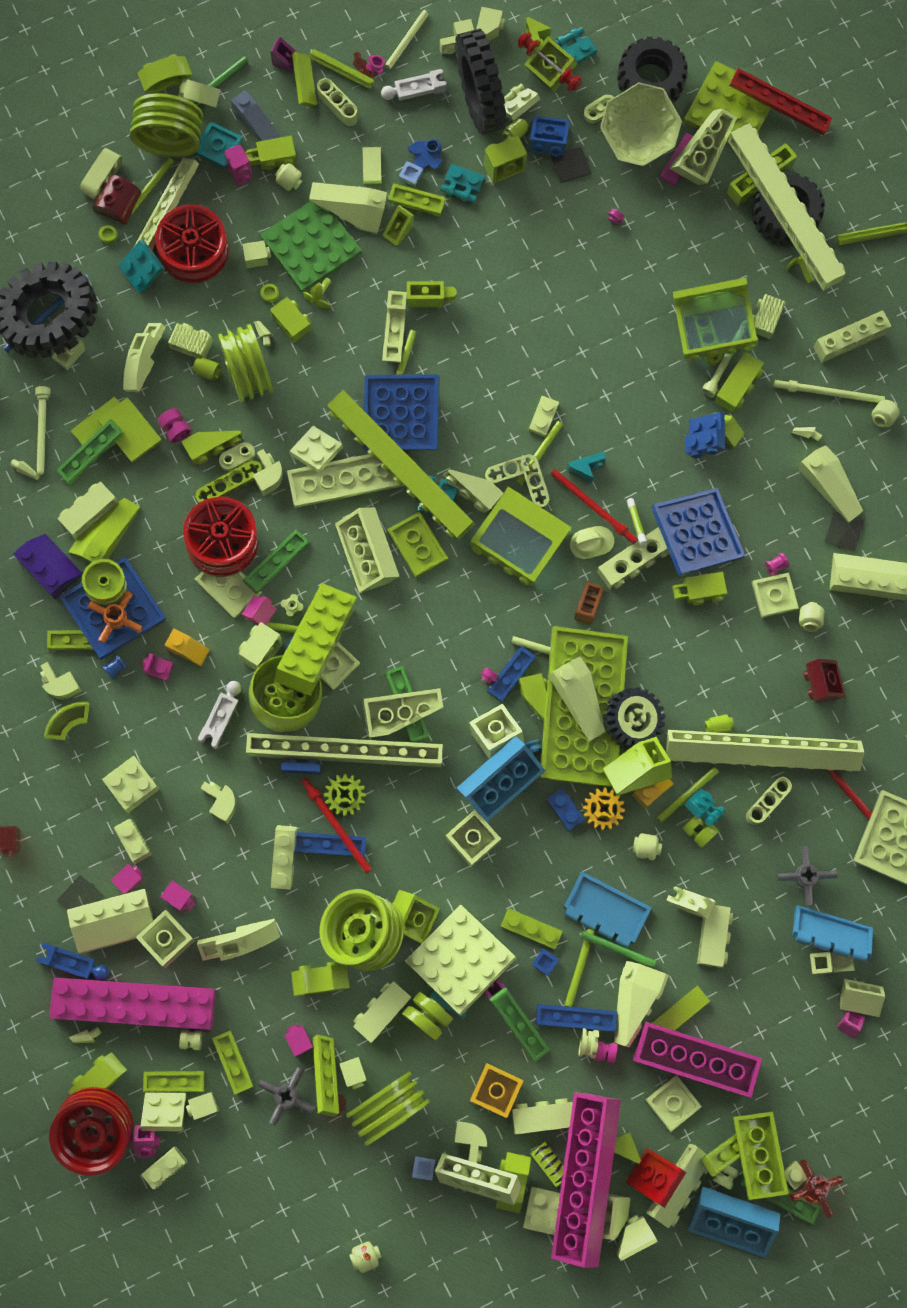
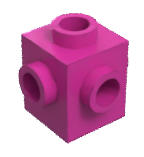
(144, 1142)

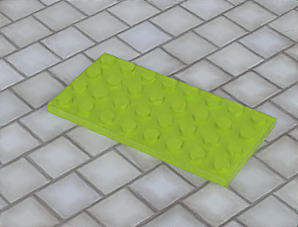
(565, 749)

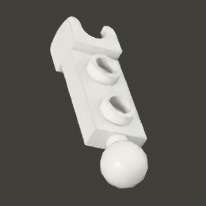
(416, 86)
(221, 715)

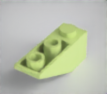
(478, 490)

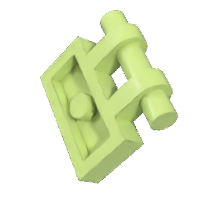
(521, 101)

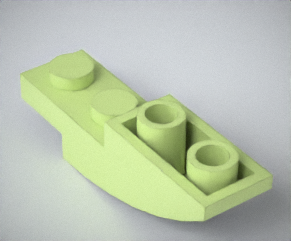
(138, 360)
(238, 943)

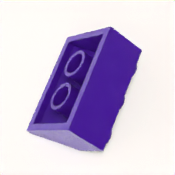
(48, 565)

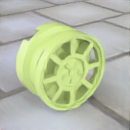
(588, 1043)

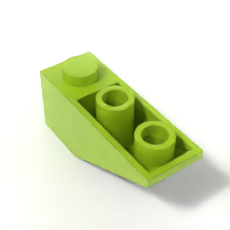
(206, 444)
(534, 693)

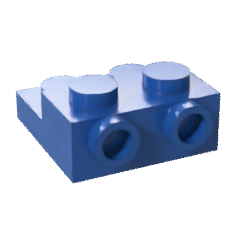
(549, 135)
(706, 435)

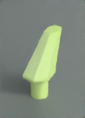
(263, 333)
(807, 432)
(24, 468)
(86, 1036)

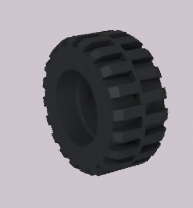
(658, 53)
(767, 221)

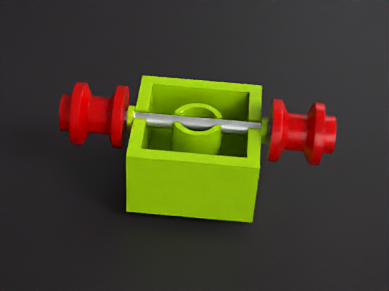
(550, 63)

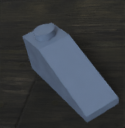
(253, 117)

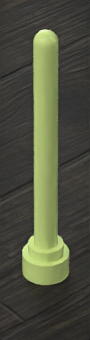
(710, 388)
(42, 394)

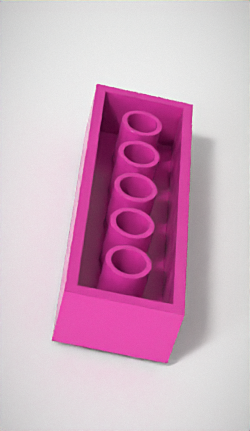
(697, 1059)

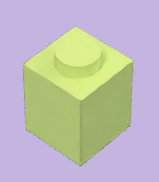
(256, 254)
(353, 1073)
(202, 1106)

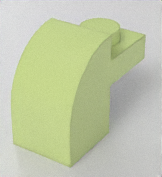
(447, 45)
(199, 92)
(271, 476)
(61, 687)
(225, 801)
(830, 963)
(473, 1135)

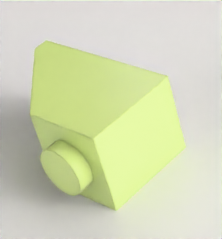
(490, 22)

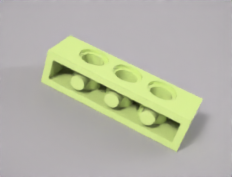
(852, 336)
(608, 570)
(478, 1179)

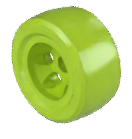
(281, 717)

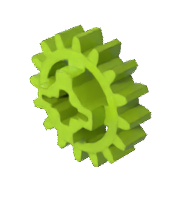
(351, 788)

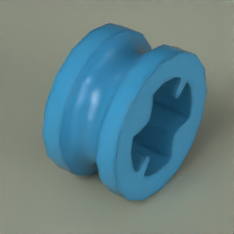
(534, 745)

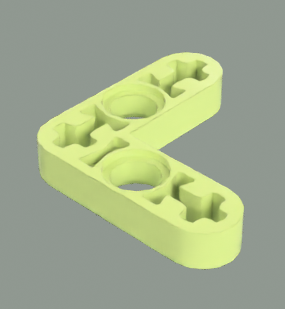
(522, 469)

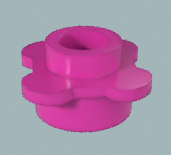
(378, 60)

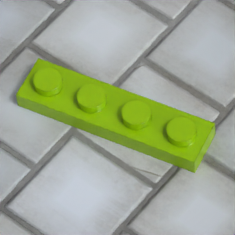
(325, 1075)

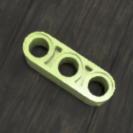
(335, 94)
(96, 178)
(772, 792)

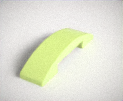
(394, 326)

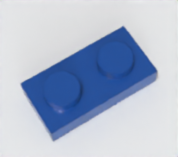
(293, 766)
(565, 809)

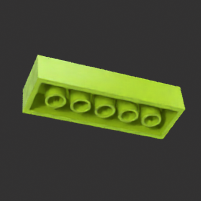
(315, 639)

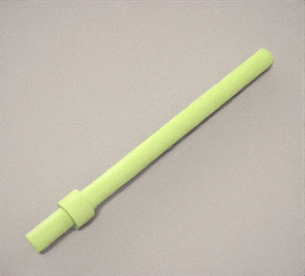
(793, 386)

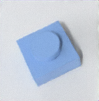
(410, 173)
(423, 1168)

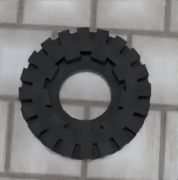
(480, 81)
(56, 280)

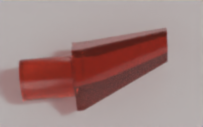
(361, 64)

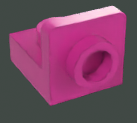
(157, 667)

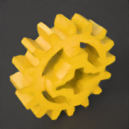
(609, 816)

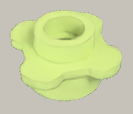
(292, 600)

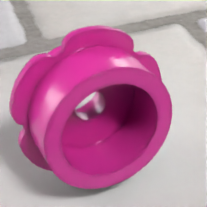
(615, 216)
(489, 675)

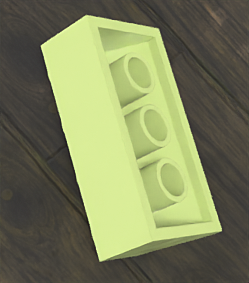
(367, 549)
(869, 576)
(110, 921)
(693, 1165)

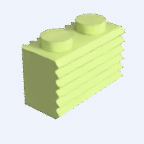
(768, 315)
(190, 341)
(132, 841)
(164, 1168)

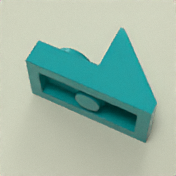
(583, 466)

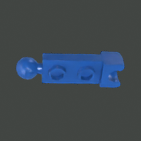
(73, 963)

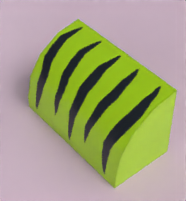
(549, 1163)

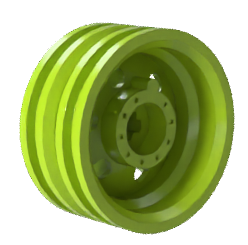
(166, 125)
(245, 363)
(361, 930)
(388, 1108)

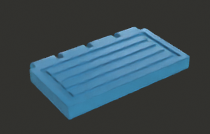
(606, 907)
(832, 932)

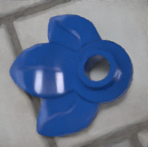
(424, 155)

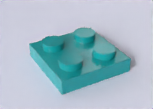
(215, 142)
(141, 266)

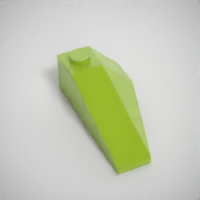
(105, 534)

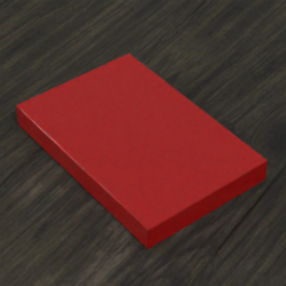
(656, 1177)

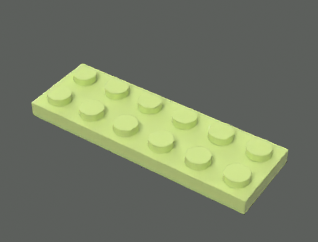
(339, 480)

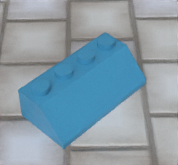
(734, 1222)

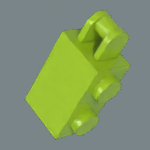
(273, 153)
(429, 294)
(702, 589)

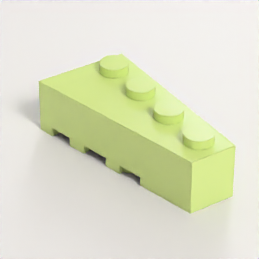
(704, 149)

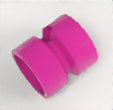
(173, 424)

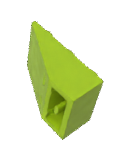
(639, 767)

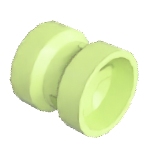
(191, 1039)
(725, 1181)

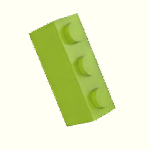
(739, 382)

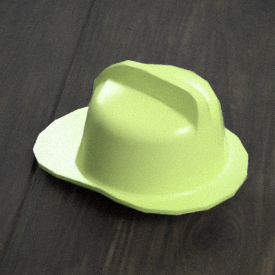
(592, 542)

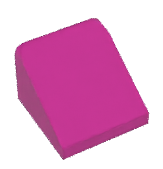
(851, 1023)

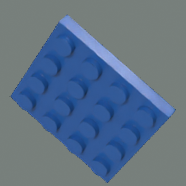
(405, 408)
(698, 531)
(140, 609)

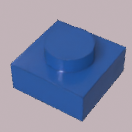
(545, 962)

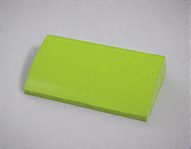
(760, 1156)

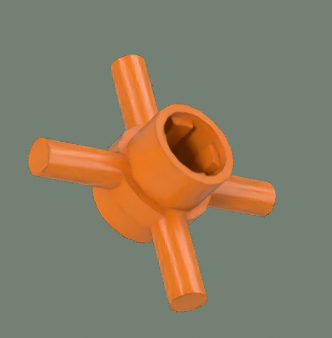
(112, 610)

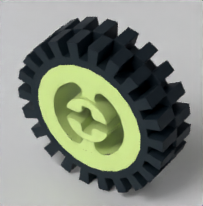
(621, 724)

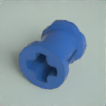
(115, 667)

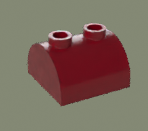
(117, 199)
(824, 680)

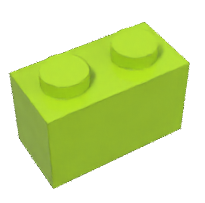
(290, 319)

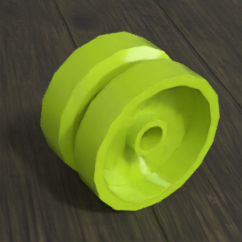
(100, 572)
(428, 1015)

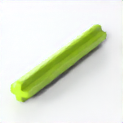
(342, 69)
(873, 233)

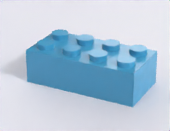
(501, 779)

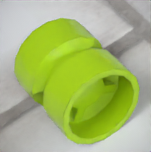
(704, 835)

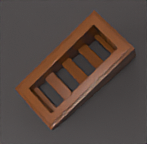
(586, 614)

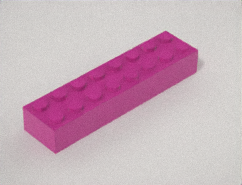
(132, 1003)
(586, 1180)

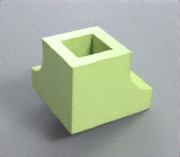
(70, 356)

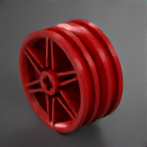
(192, 269)
(230, 560)
(80, 1157)

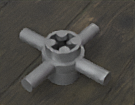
(815, 875)
(277, 1091)

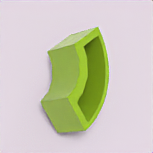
(164, 73)
(65, 719)
(320, 980)
(103, 1074)
(519, 1166)

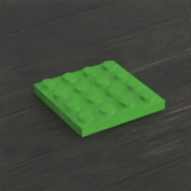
(310, 245)

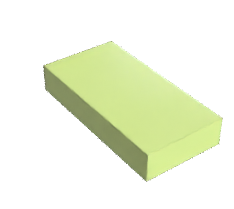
(371, 165)

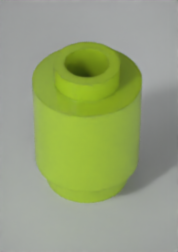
(516, 127)
(207, 368)
(719, 724)

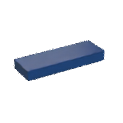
(511, 673)

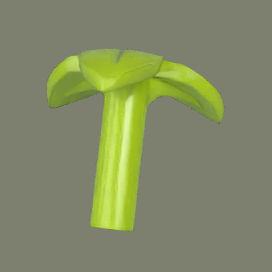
(807, 273)
(317, 293)

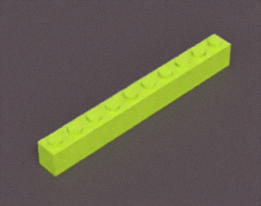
(403, 467)

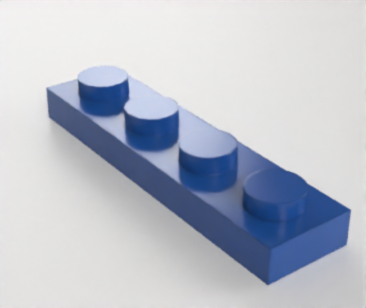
(327, 844)
(576, 1017)

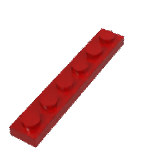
(780, 101)

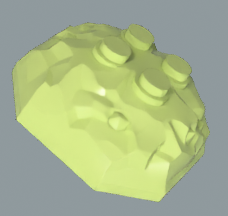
(641, 124)

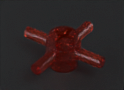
(816, 1188)

